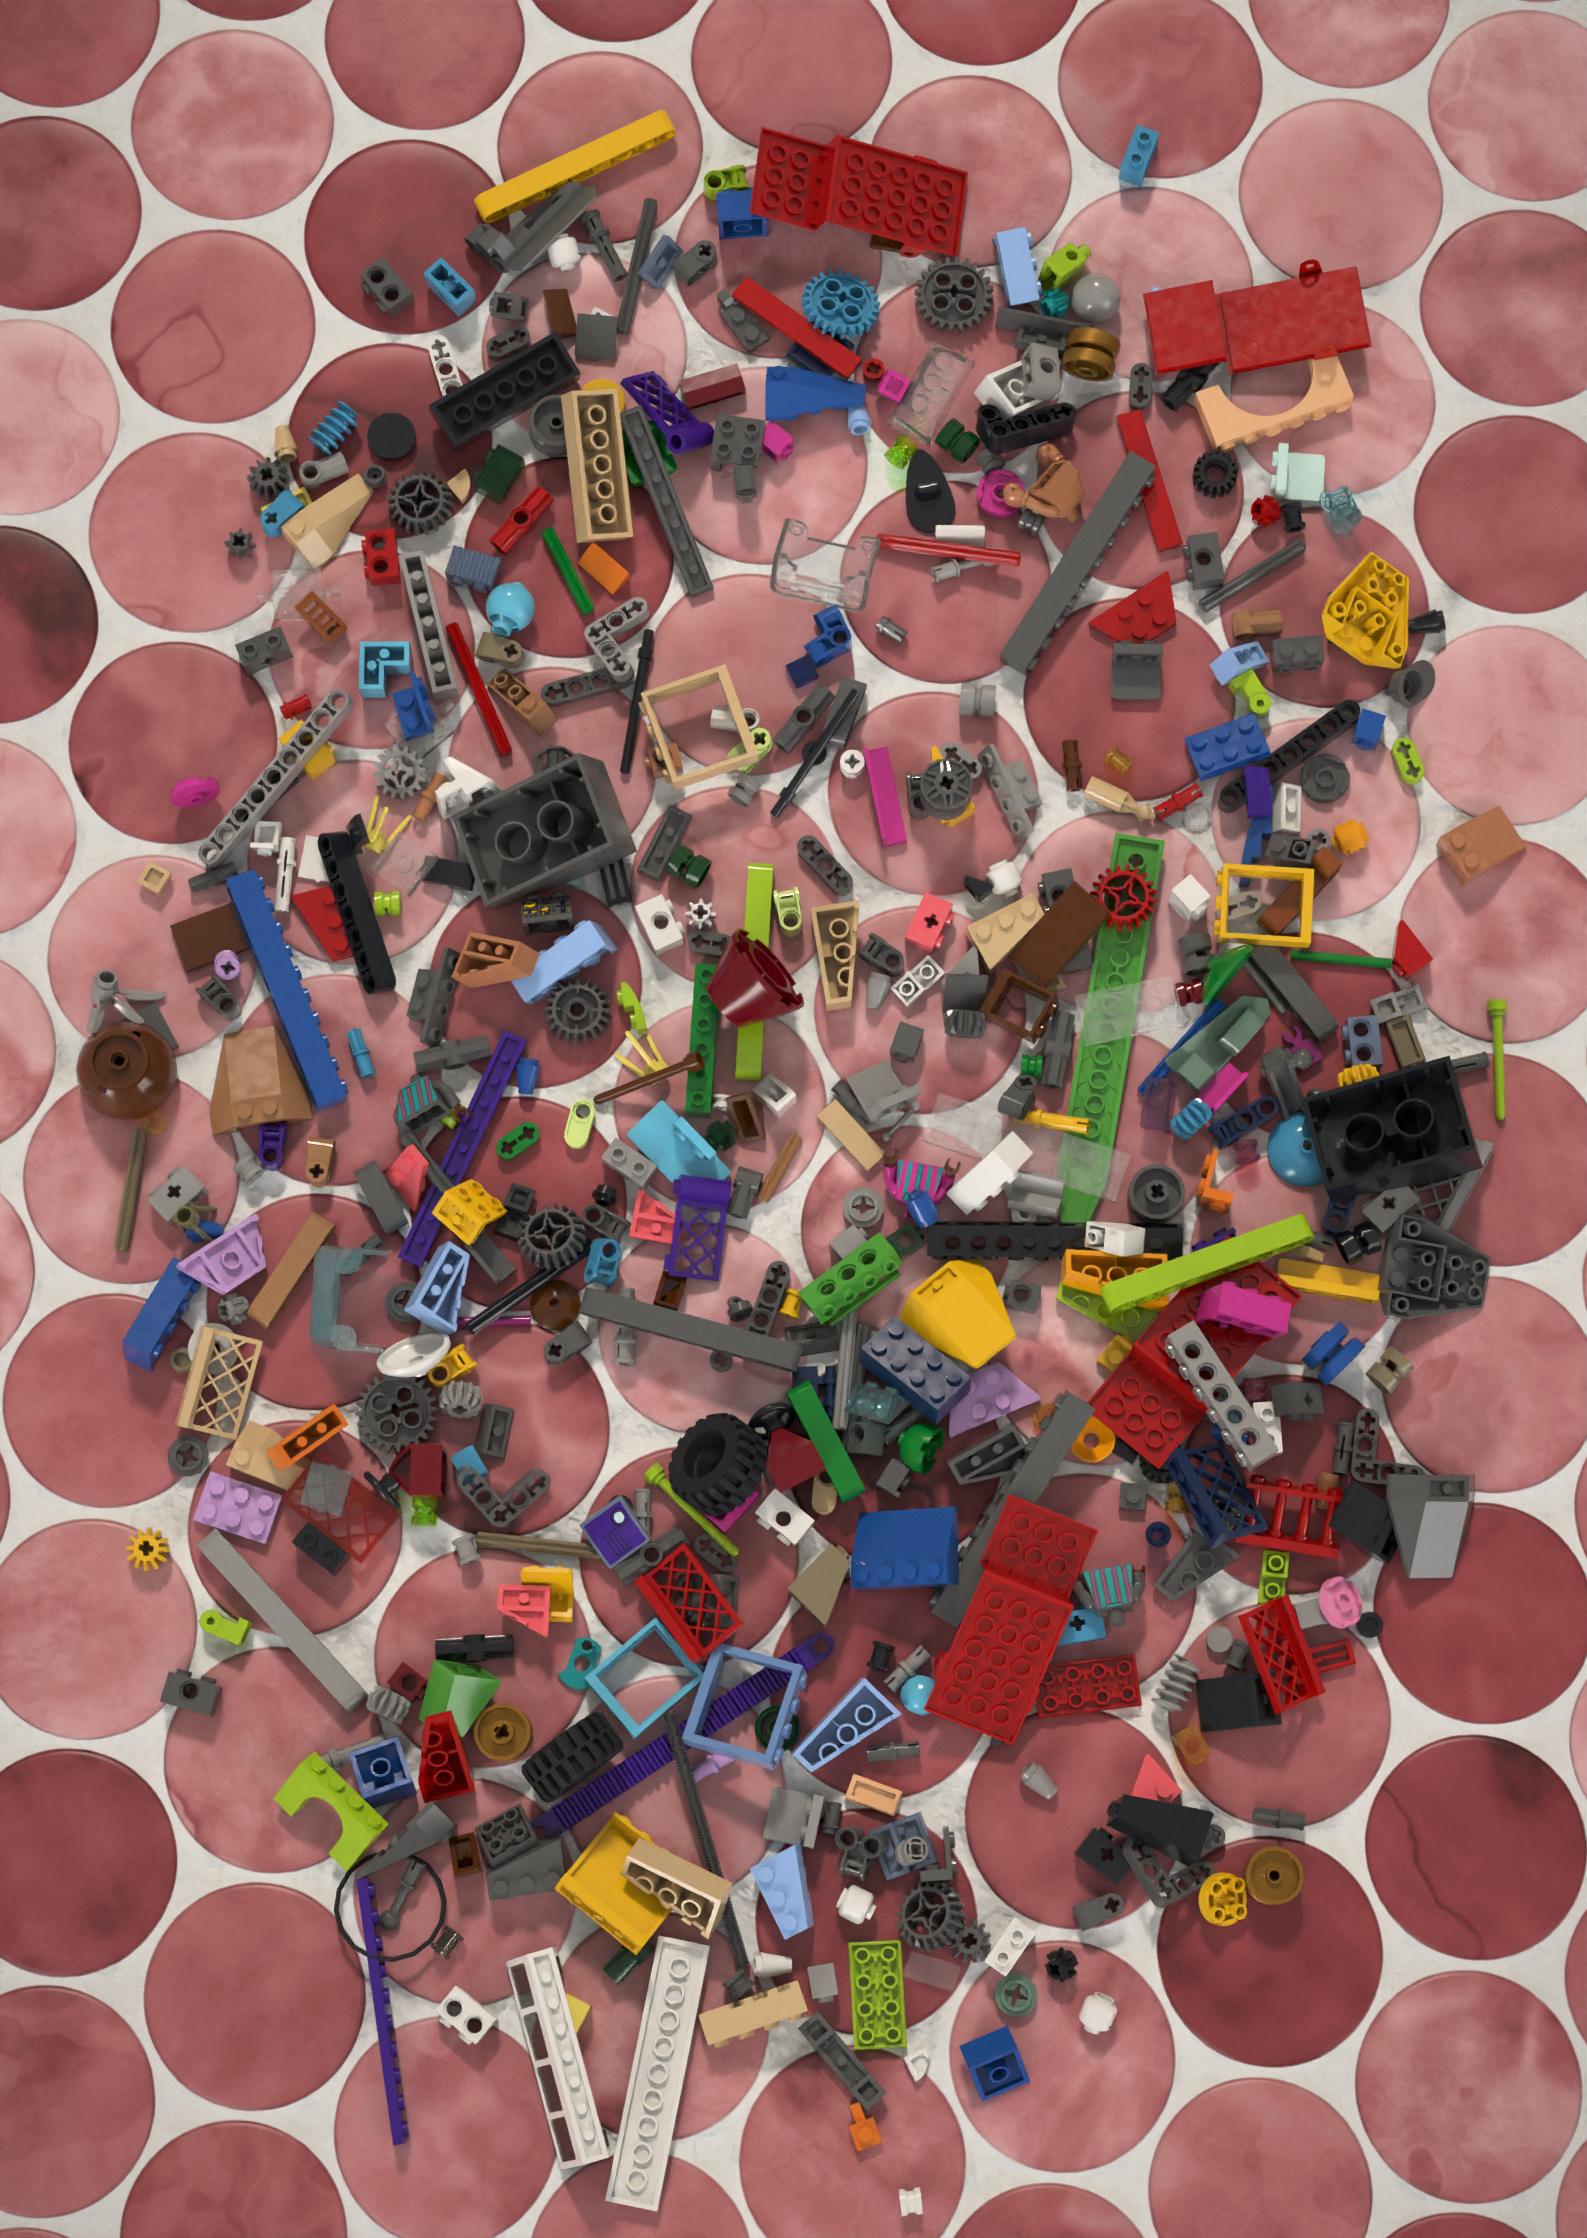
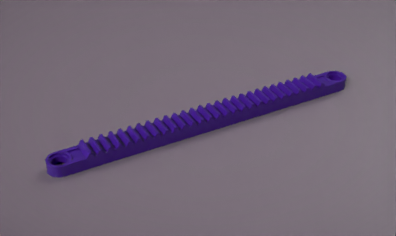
(659, 1752)

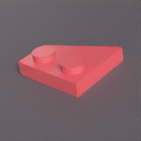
(408, 1176)
(652, 1220)
(526, 1605)
(1154, 1783)

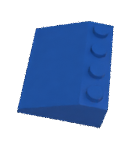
(906, 1549)

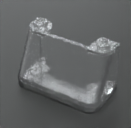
(823, 569)

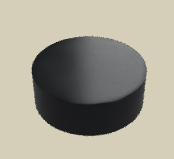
(1369, 1625)

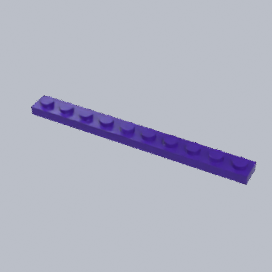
(464, 1144)
(384, 2022)

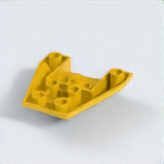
(1370, 613)
(960, 1313)

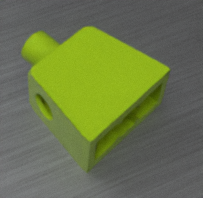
(1064, 267)

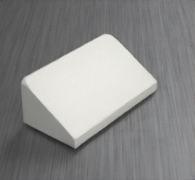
(961, 534)
(1286, 808)

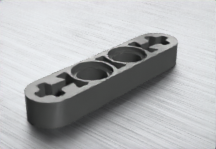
(586, 681)

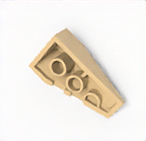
(251, 1458)

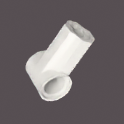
(722, 718)

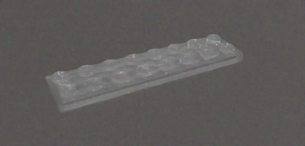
(977, 1130)

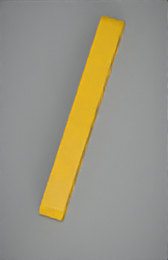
(575, 166)

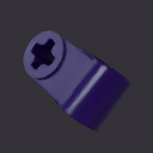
(272, 1139)

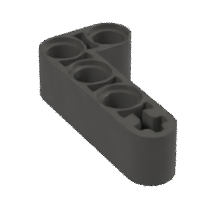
(766, 1309)

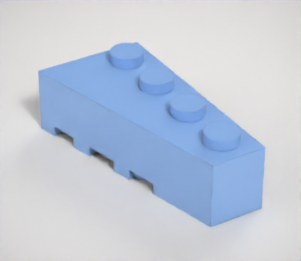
(565, 960)
(847, 1723)

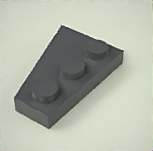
(1193, 1566)

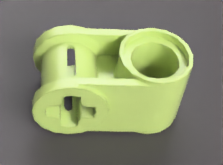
(762, 750)
(788, 907)

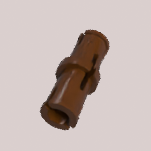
(1071, 765)

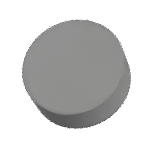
(1219, 1639)

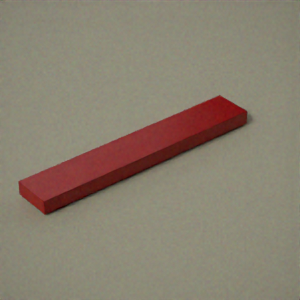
(796, 328)
(1156, 498)

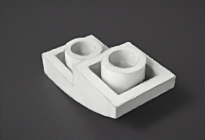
(918, 980)

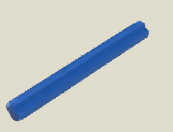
(1209, 1014)

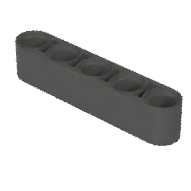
(1294, 992)

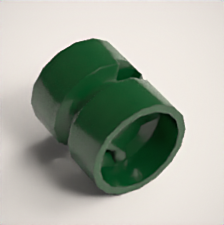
(955, 438)
(695, 872)

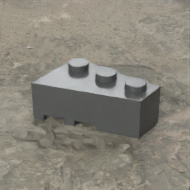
(988, 1457)
(530, 1872)

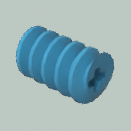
(334, 427)

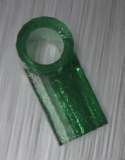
(625, 1961)

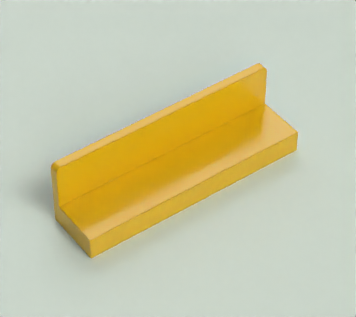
(1329, 1280)

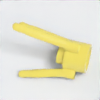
(376, 838)
(652, 1065)

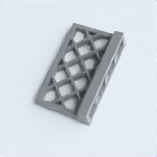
(1460, 1193)

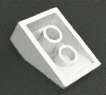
(1005, 392)

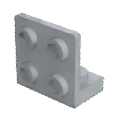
(881, 1090)
(793, 1817)

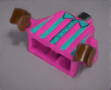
(910, 1175)

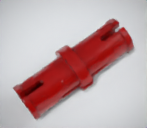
(1177, 802)

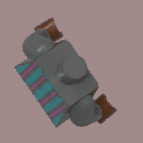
(424, 1104)
(1111, 1591)

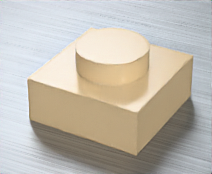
(154, 878)

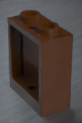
(999, 992)

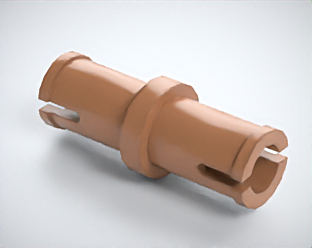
(428, 797)

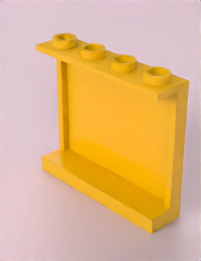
(608, 1897)

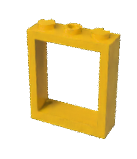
(1304, 875)

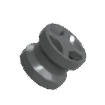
(989, 461)
(1031, 522)
(738, 1984)

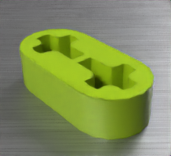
(1402, 763)

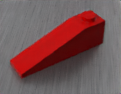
(444, 1760)

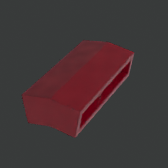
(712, 386)

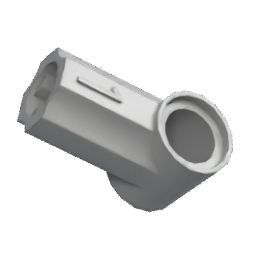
(325, 468)

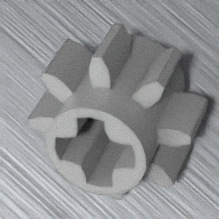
(233, 1308)

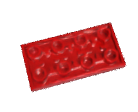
(1089, 1686)

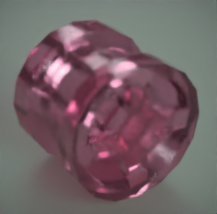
(1246, 1151)
(1254, 1389)

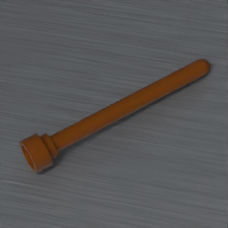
(692, 1062)

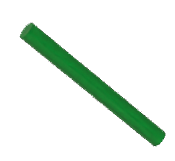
(1340, 959)

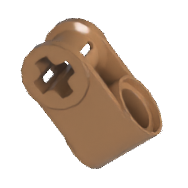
(319, 1156)

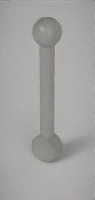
(915, 1107)

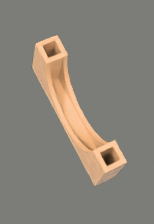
(1231, 426)

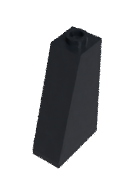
(1162, 1826)

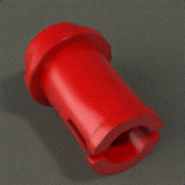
(295, 707)

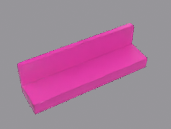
(884, 796)

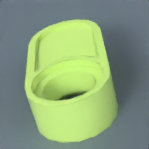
(579, 1129)

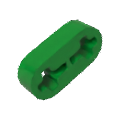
(513, 1137)

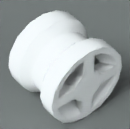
(851, 769)
(910, 2201)

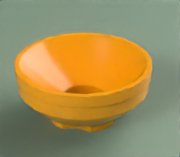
(1102, 1450)

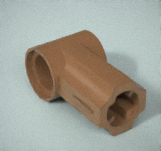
(1249, 623)

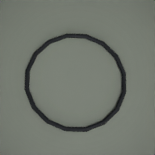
(386, 1958)

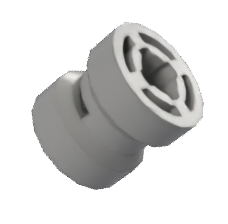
(744, 789)
(906, 1854)

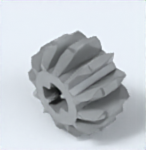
(460, 1399)
(388, 1704)

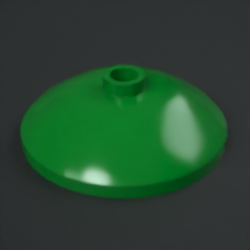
(1223, 971)

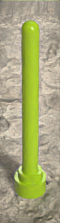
(1497, 1010)
(656, 1476)

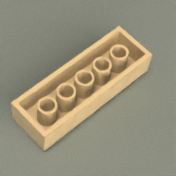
(597, 465)

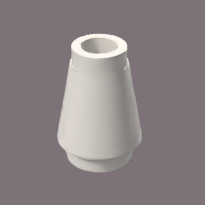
(771, 1965)

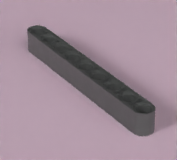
(690, 1329)

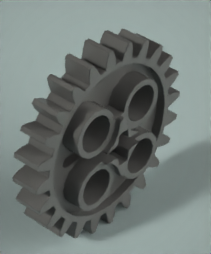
(955, 274)
(403, 1433)

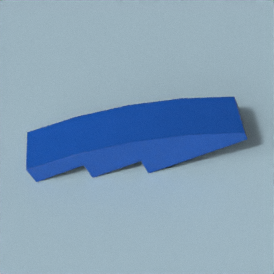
(1259, 830)

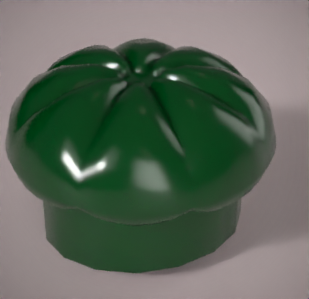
(765, 1724)

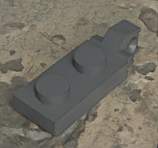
(741, 322)

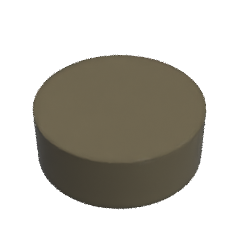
(180, 1360)

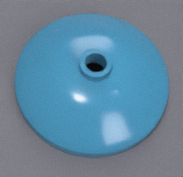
(1287, 1153)

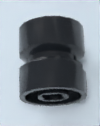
(1350, 1247)

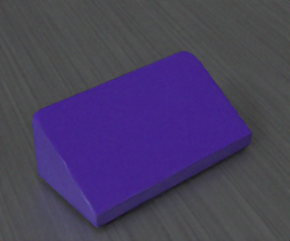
(1257, 792)

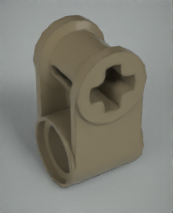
(496, 650)

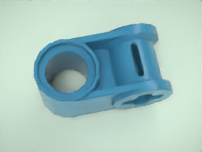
(281, 510)
(601, 1263)

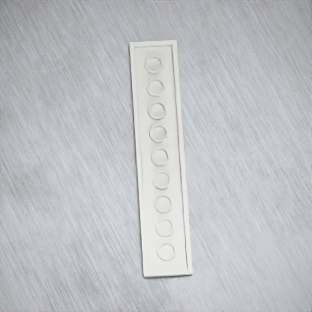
(657, 2073)

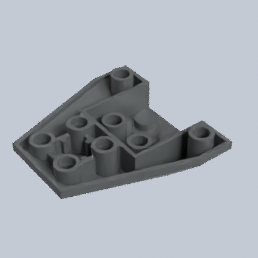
(1429, 1271)
(1430, 1520)

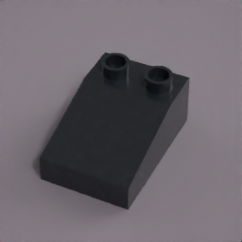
(1392, 1131)

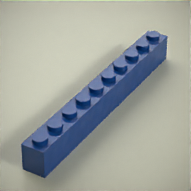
(286, 991)

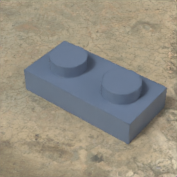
(659, 262)

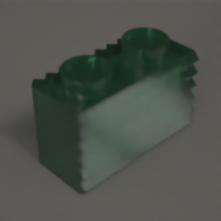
(498, 474)

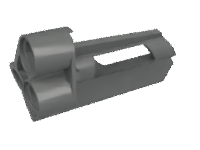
(535, 232)

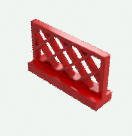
(669, 1612)
(1292, 1649)

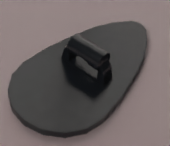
(928, 494)

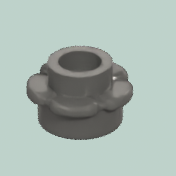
(375, 470)

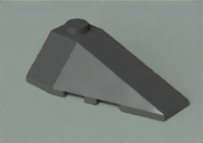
(423, 1832)

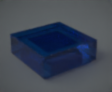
(801, 671)

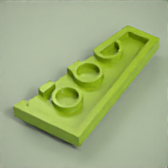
(1129, 1322)

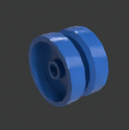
(1330, 1351)

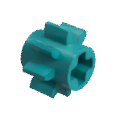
(1055, 303)

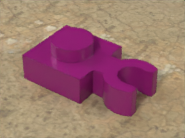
(1298, 1043)

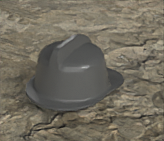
(1412, 684)

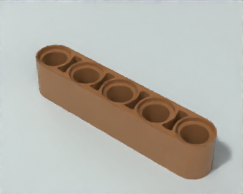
(290, 1271)

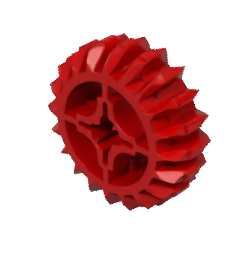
(1133, 903)

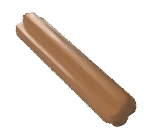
(779, 1168)

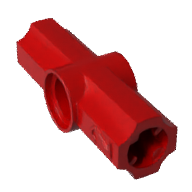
(512, 532)

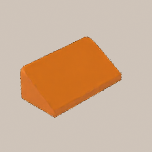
(603, 569)

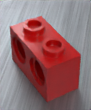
(385, 557)

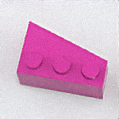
(1244, 1309)

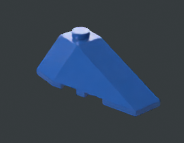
(800, 391)

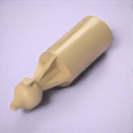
(1116, 799)

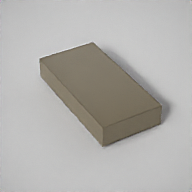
(1405, 1041)

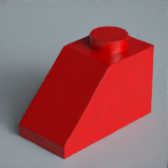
(1408, 953)

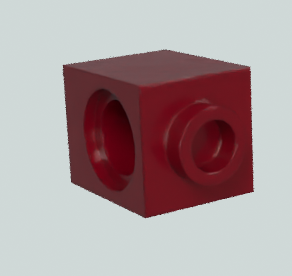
(400, 1675)

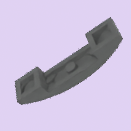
(842, 2060)

